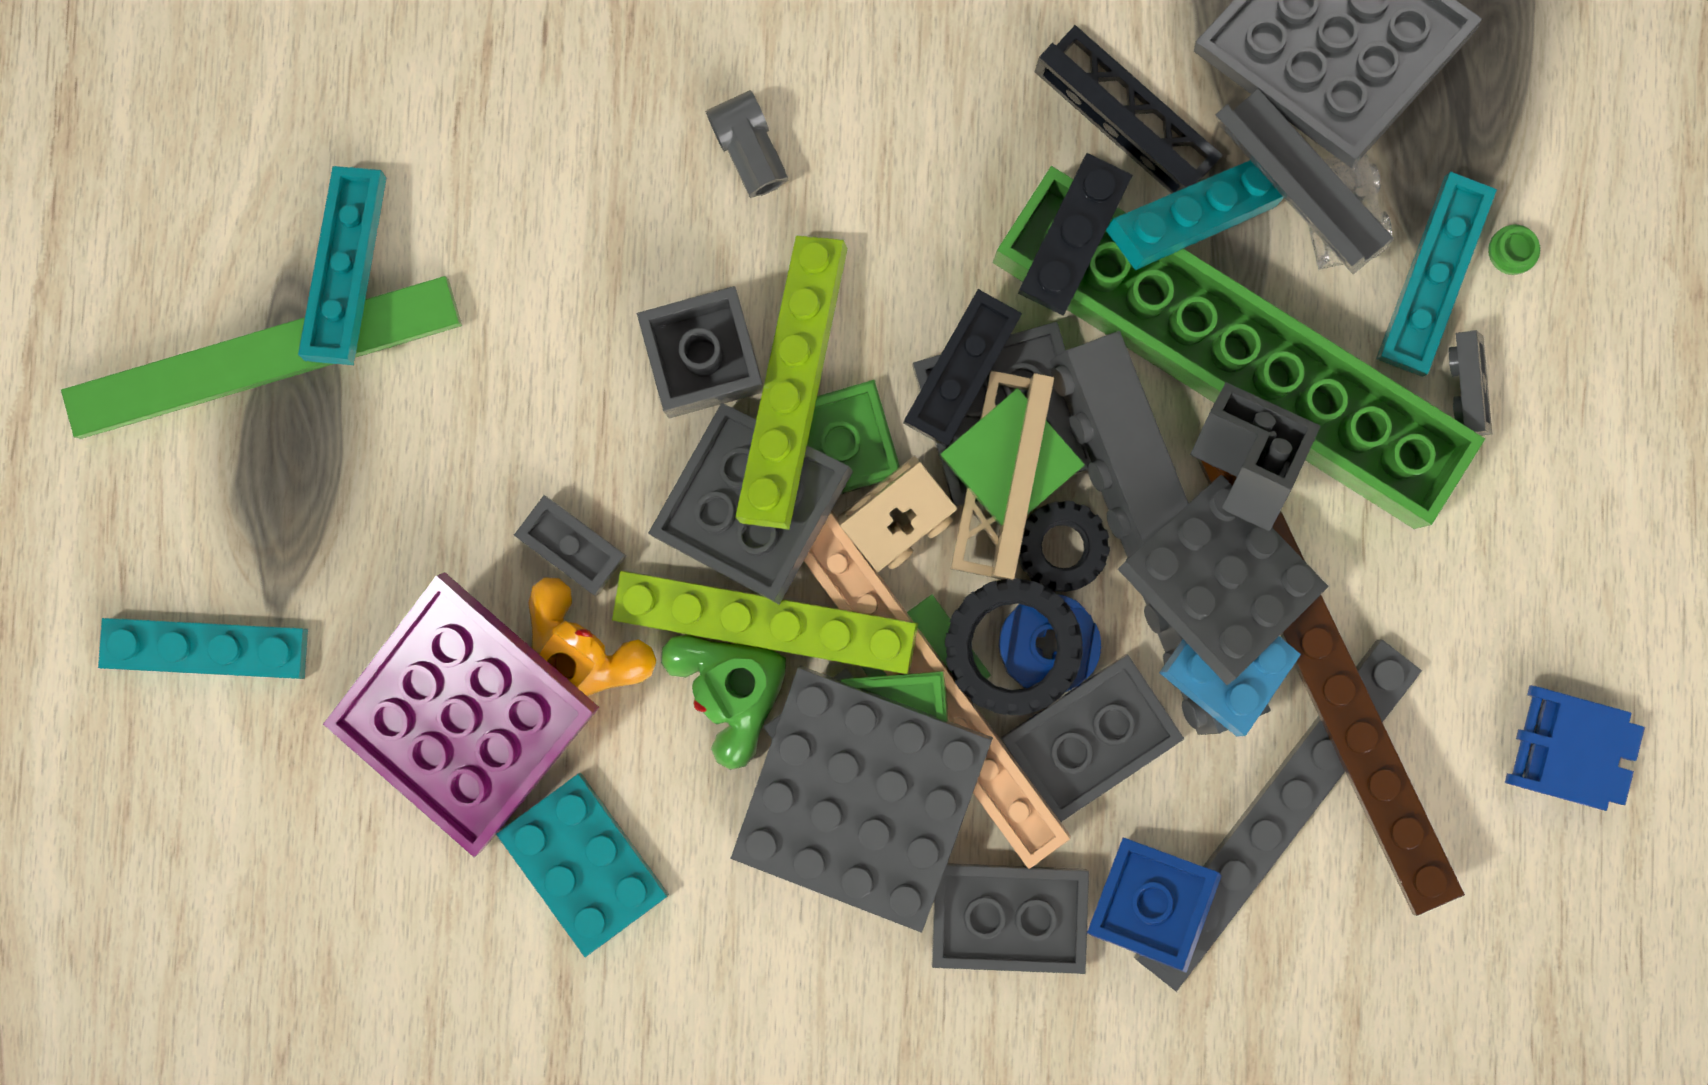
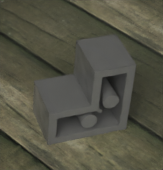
(1259, 447)

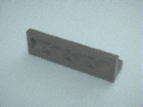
(1305, 180)

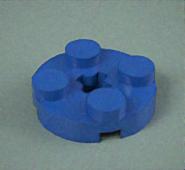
(1026, 662)

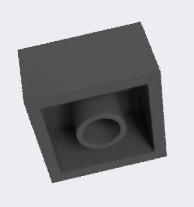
(700, 352)

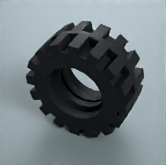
(1094, 541)

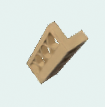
(1011, 533)

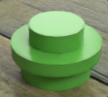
(1514, 249)

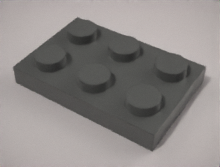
(1092, 738)
(1011, 919)

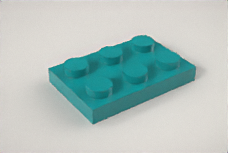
(582, 864)

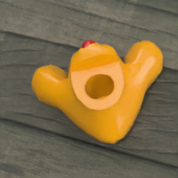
(576, 649)

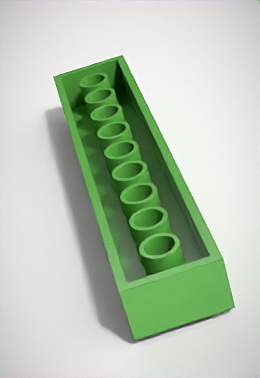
(1218, 332)

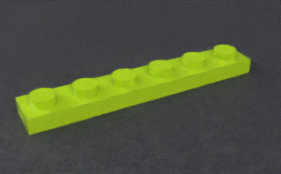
(792, 383)
(765, 624)

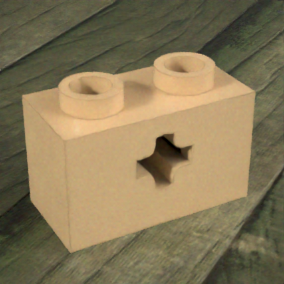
(870, 517)

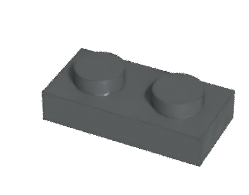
(1469, 363)
(570, 545)

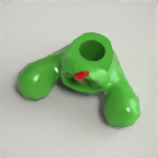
(733, 687)

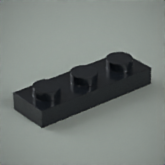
(1075, 234)
(962, 368)

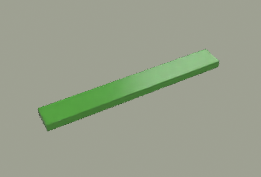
(249, 361)

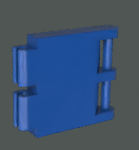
(1575, 750)

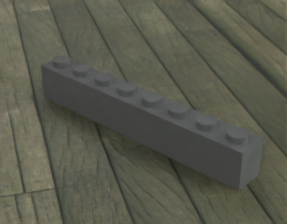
(1126, 463)

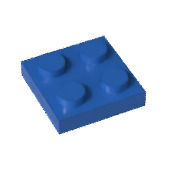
(1154, 904)

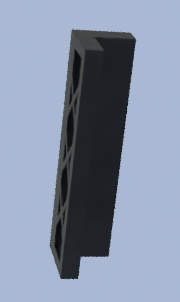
(1119, 120)

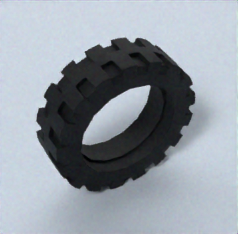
(960, 653)

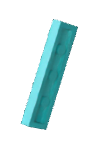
(1193, 214)
(342, 265)
(1436, 274)
(203, 648)

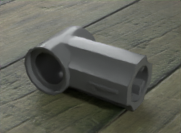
(743, 133)

